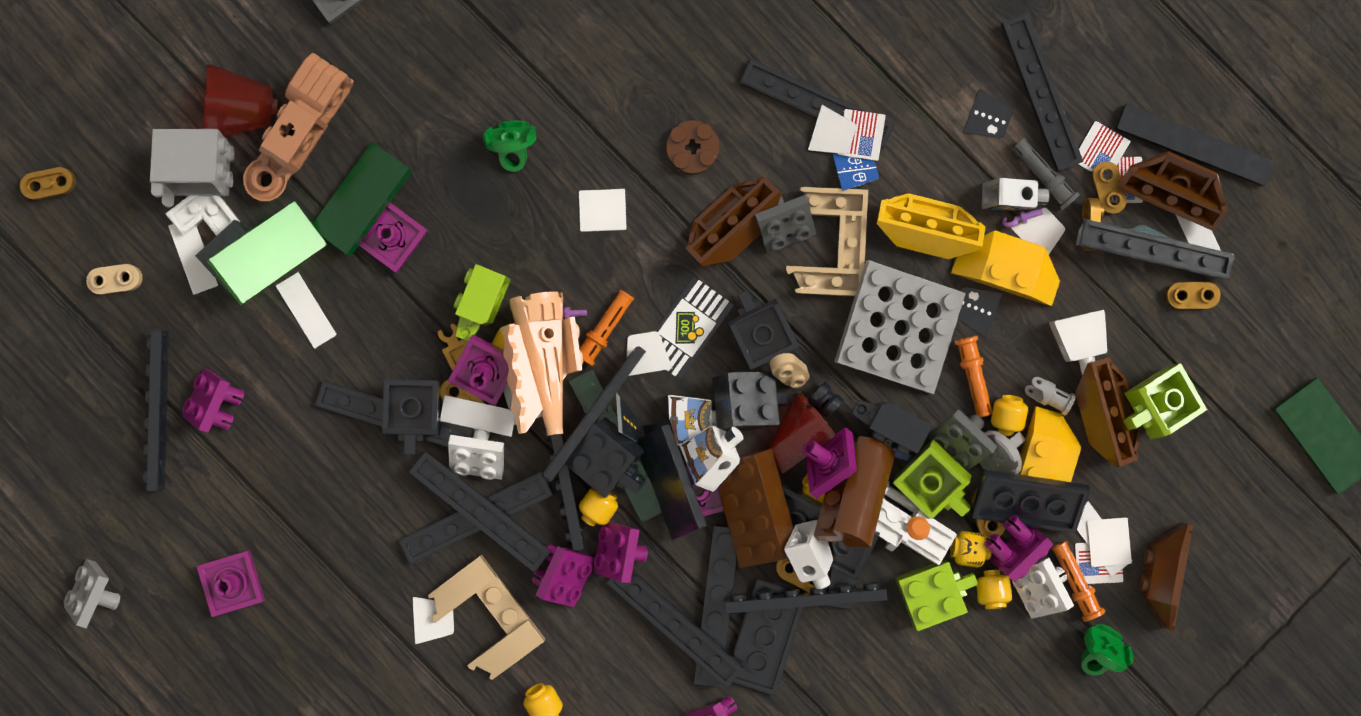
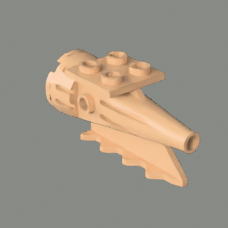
(539, 356)

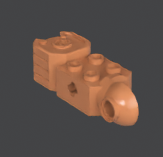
(314, 99)

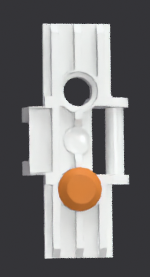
(916, 531)

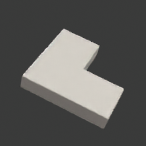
(198, 208)

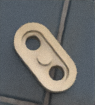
(113, 279)
(789, 370)

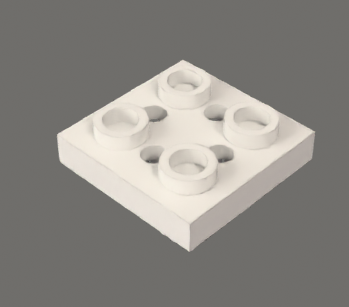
(476, 455)
(1043, 589)

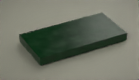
(361, 199)
(1323, 434)

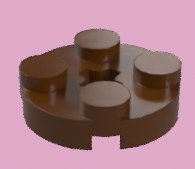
(682, 158)

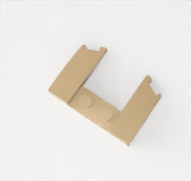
(852, 210)
(520, 630)

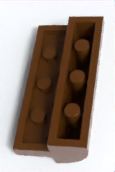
(854, 505)

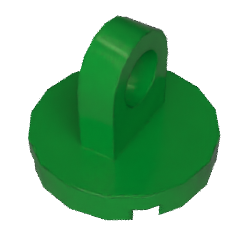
(510, 138)
(1107, 648)

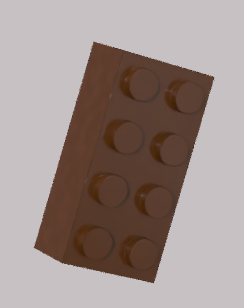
(756, 510)

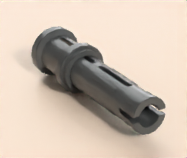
(1054, 183)

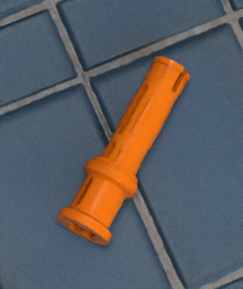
(597, 338)
(972, 364)
(1082, 592)

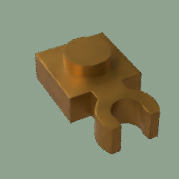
(455, 347)

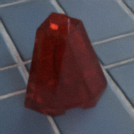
(235, 102)
(797, 427)

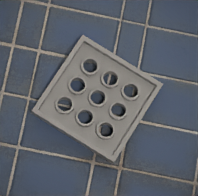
(940, 327)

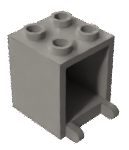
(190, 164)

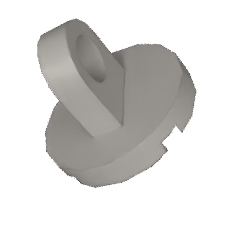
(1006, 456)

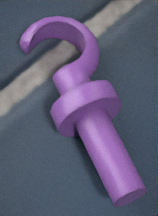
(1022, 217)
(573, 313)

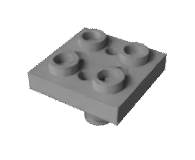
(89, 593)

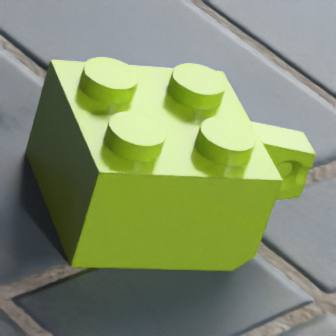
(480, 300)
(1164, 402)
(934, 481)
(934, 594)

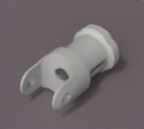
(1048, 394)

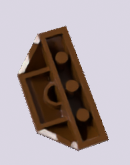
(1178, 188)
(731, 221)
(1104, 408)
(1165, 573)

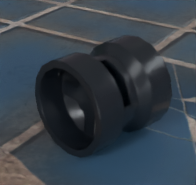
(820, 395)

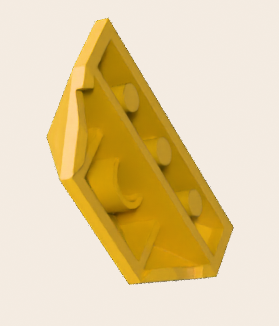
(930, 226)
(1011, 267)
(1049, 447)

